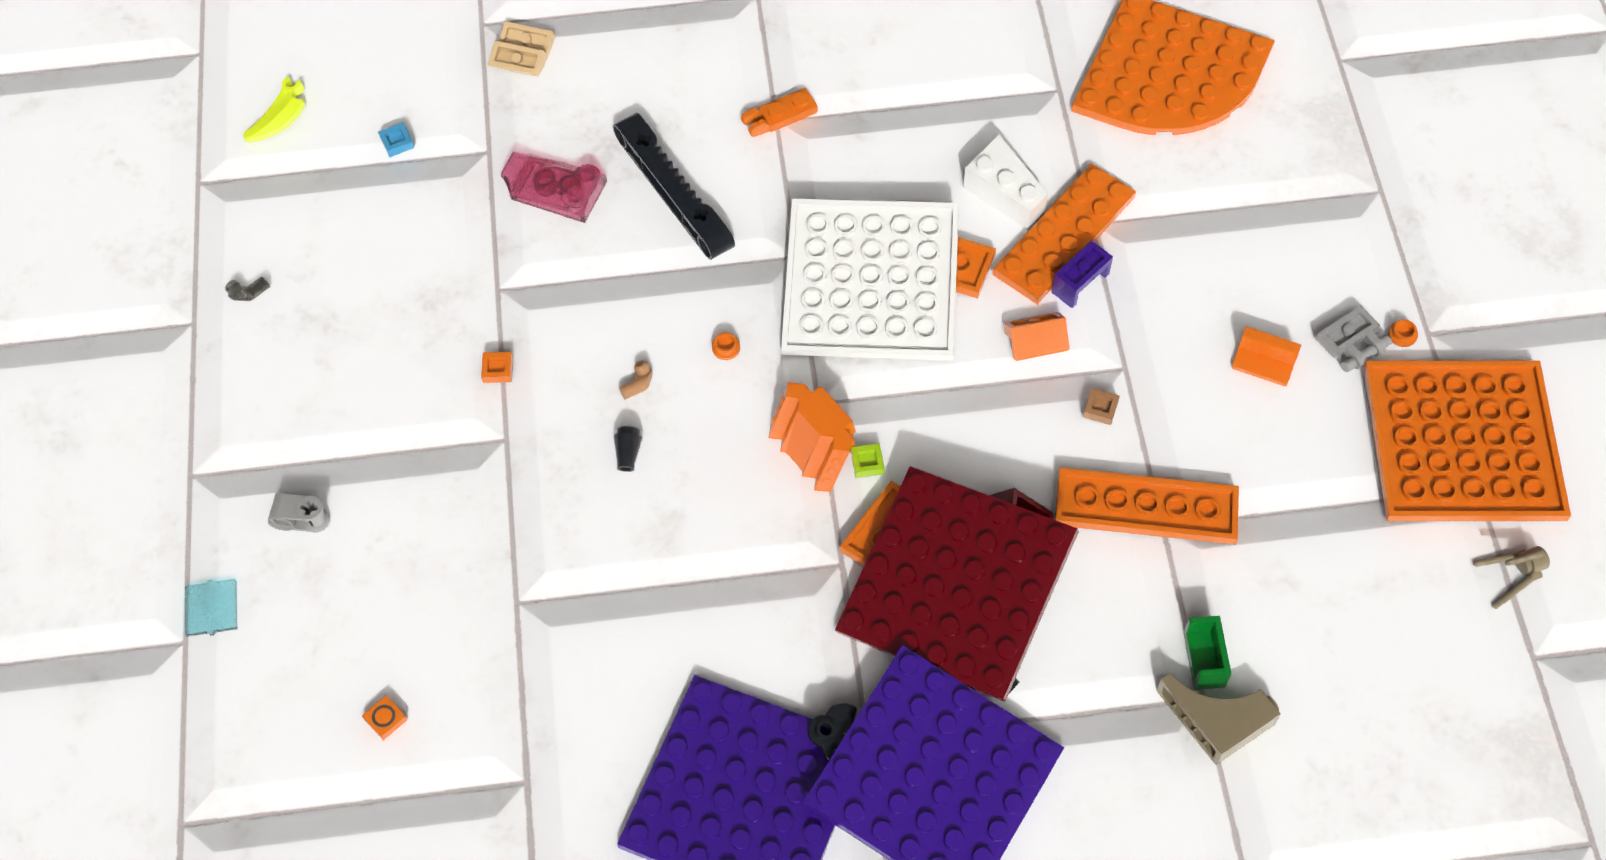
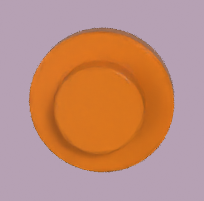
(1403, 333)
(725, 346)

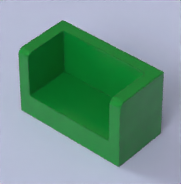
(1207, 652)

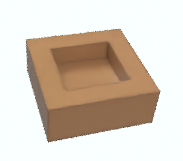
(1101, 406)

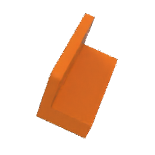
(1037, 335)
(1266, 356)

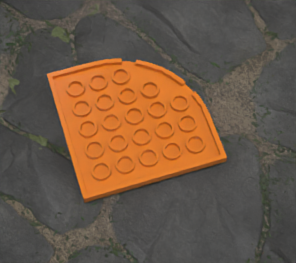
(1170, 70)

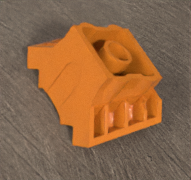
(813, 433)

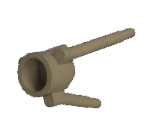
(1527, 561)

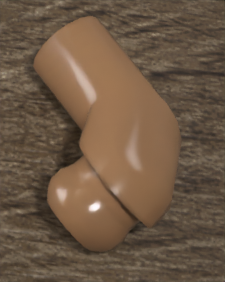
(640, 380)

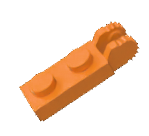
(780, 112)

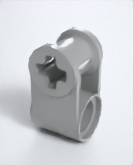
(298, 513)

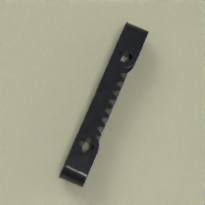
(696, 217)

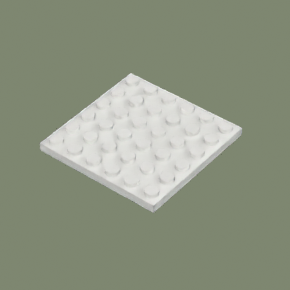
(871, 279)

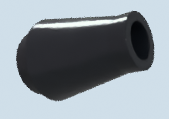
(627, 446)

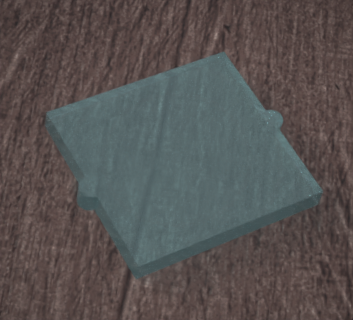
(210, 607)

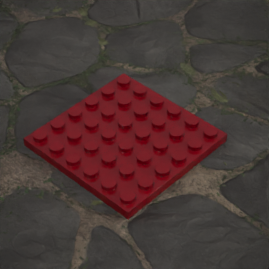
(958, 581)

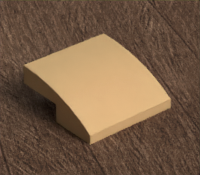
(522, 49)

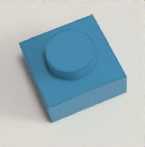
(396, 139)

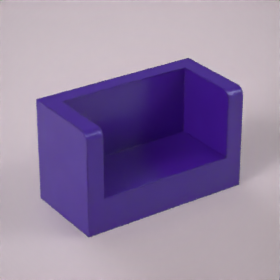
(1081, 272)

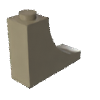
(1216, 723)

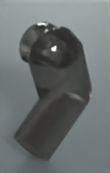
(246, 293)

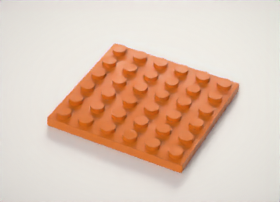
(1465, 441)

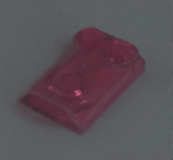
(553, 185)

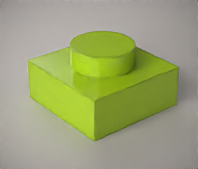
(867, 460)

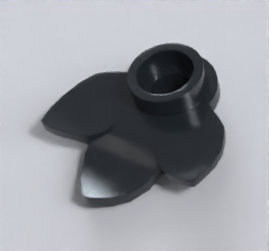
(837, 721)

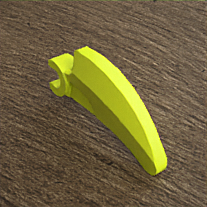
(280, 114)

